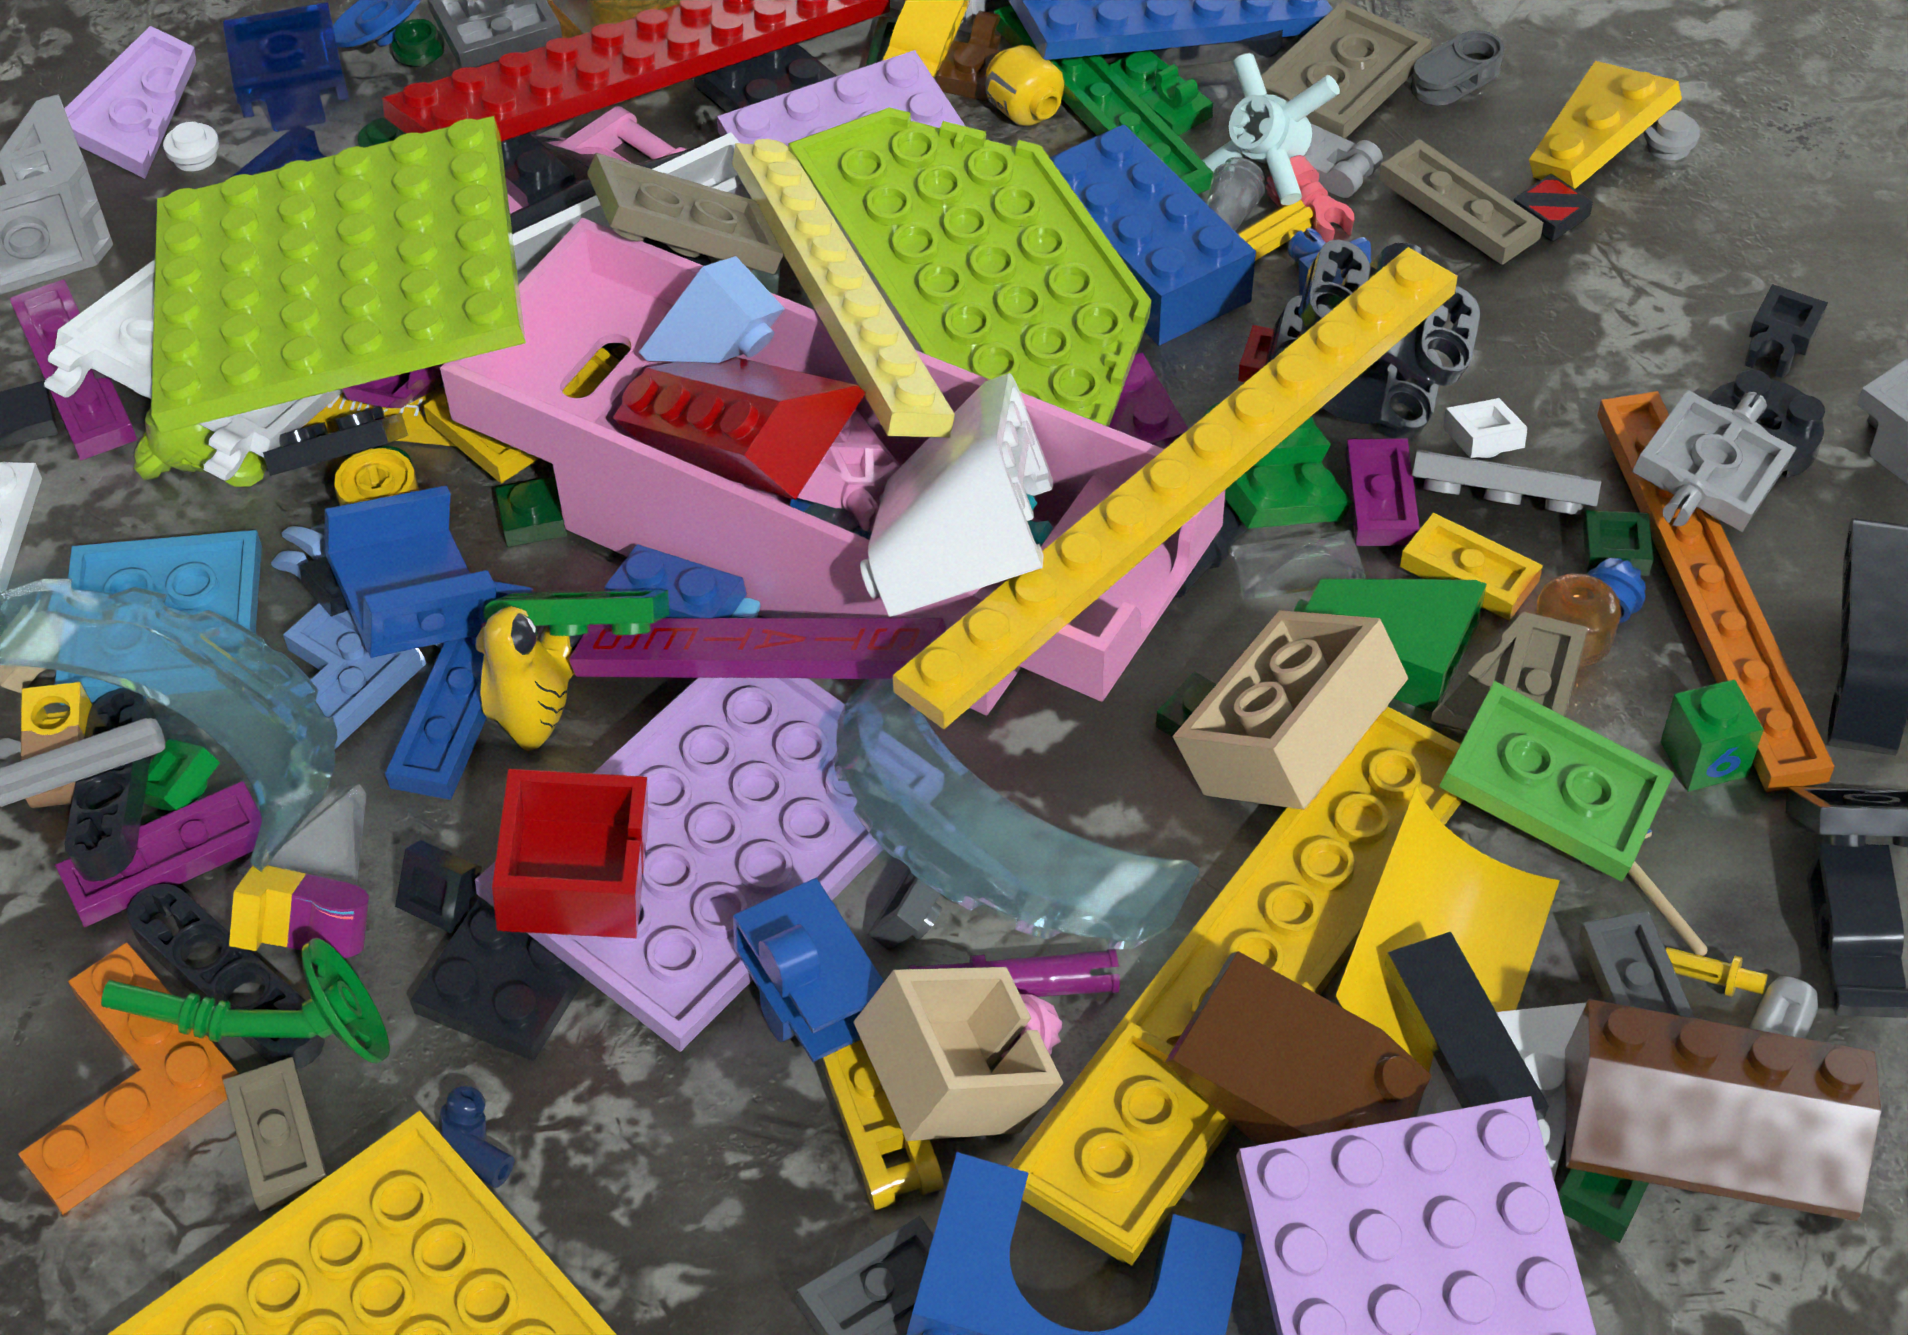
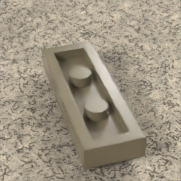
(1461, 201)

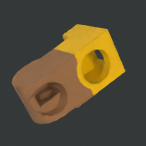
(49, 731)

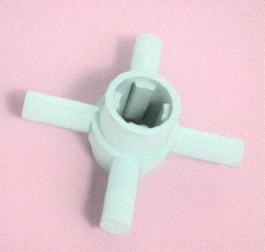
(1271, 127)

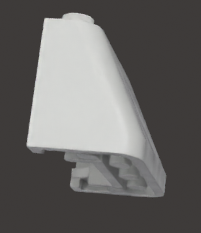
(960, 506)

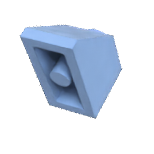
(716, 317)

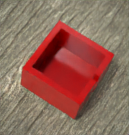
(571, 853)

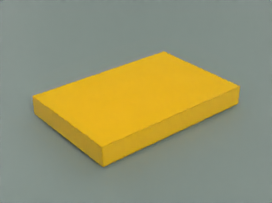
(1123, 1146)

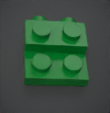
(1289, 484)

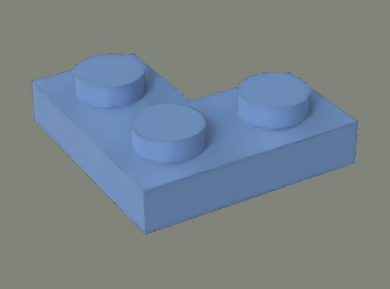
(348, 679)

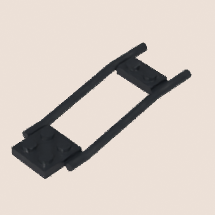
(548, 186)

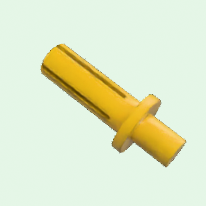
(1717, 972)

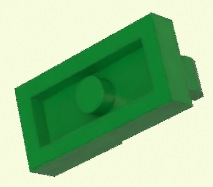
(1164, 90)

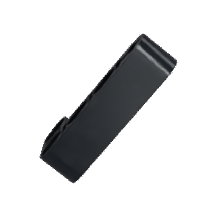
(1873, 673)

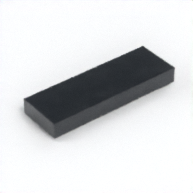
(1461, 1024)

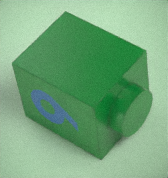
(1711, 735)

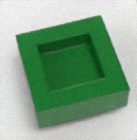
(178, 775)

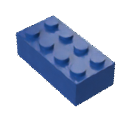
(1162, 231)

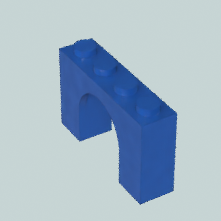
(973, 1290)

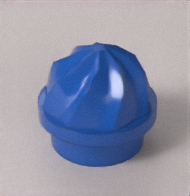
(1626, 583)

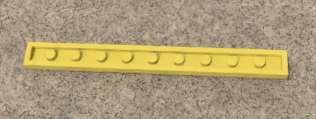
(843, 294)

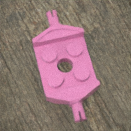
(853, 472)

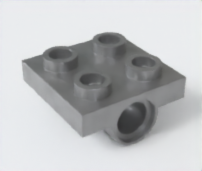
(491, 28)

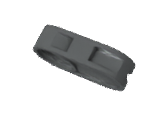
(1449, 74)

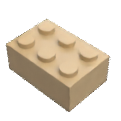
(1291, 708)

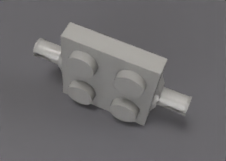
(1714, 460)

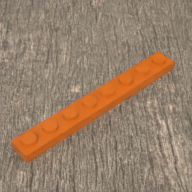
(1721, 607)

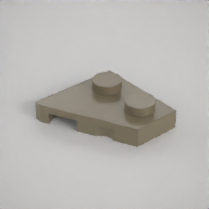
(1532, 658)

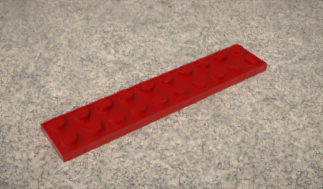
(617, 62)

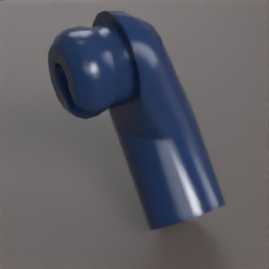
(464, 1128)

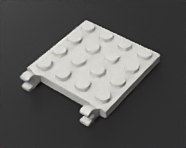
(118, 342)

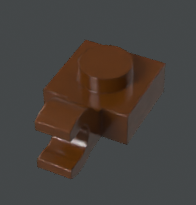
(966, 63)

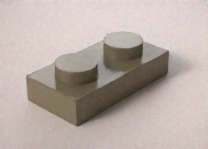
(275, 1133)

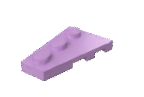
(133, 101)

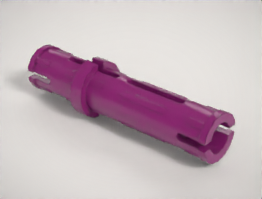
(1052, 974)

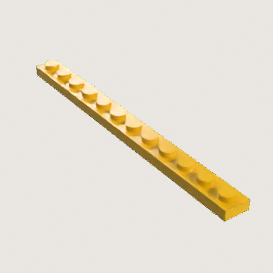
(1171, 489)

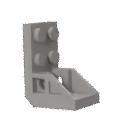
(48, 203)

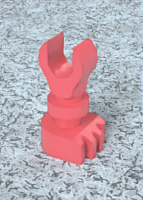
(1316, 197)

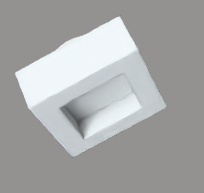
(1485, 428)

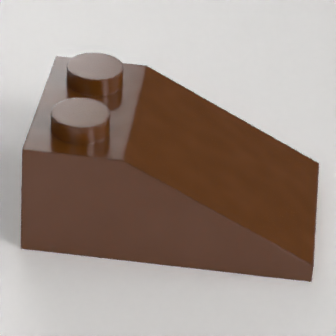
(1290, 1059)

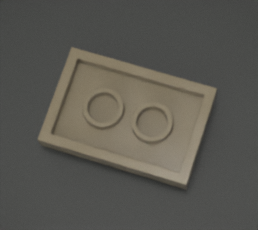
(1360, 53)
(683, 214)

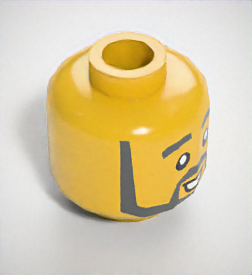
(1024, 85)

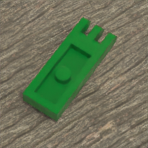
(572, 612)

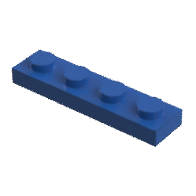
(444, 720)

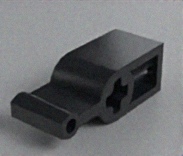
(1859, 929)

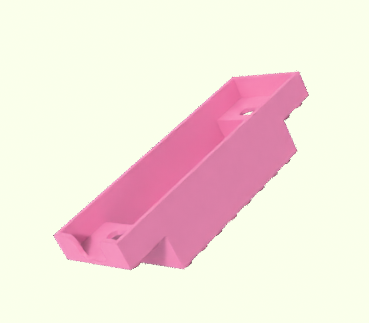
(627, 494)

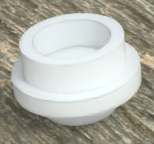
(191, 146)

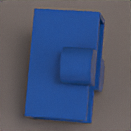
(806, 968)

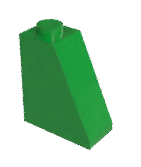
(1424, 619)

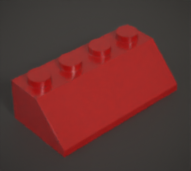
(740, 419)

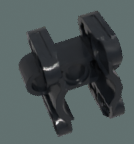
(1414, 356)

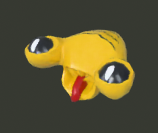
(523, 676)

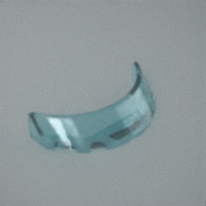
(196, 666)
(983, 846)

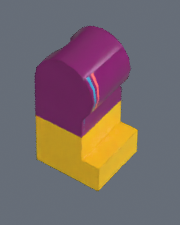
(296, 907)

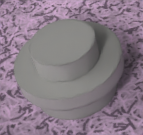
(1672, 135)

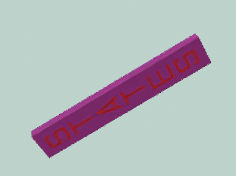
(757, 648)

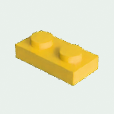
(1455, 553)

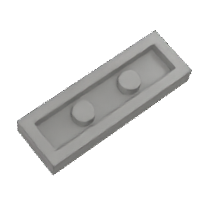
(1506, 482)

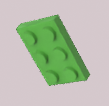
(1557, 781)

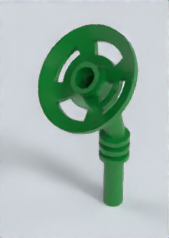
(336, 1007)

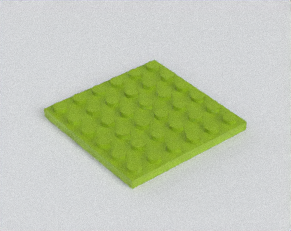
(332, 274)

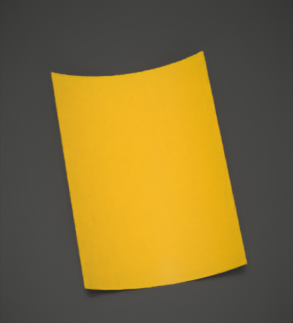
(1439, 887)

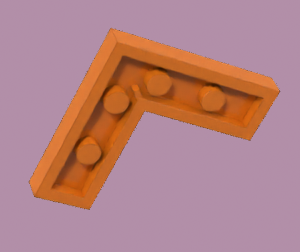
(173, 1088)

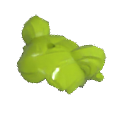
(188, 451)

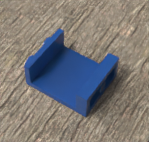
(405, 572)

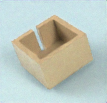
(934, 1050)

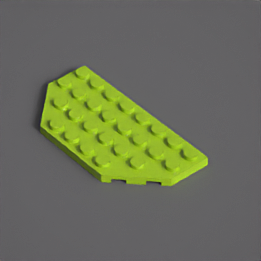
(983, 255)

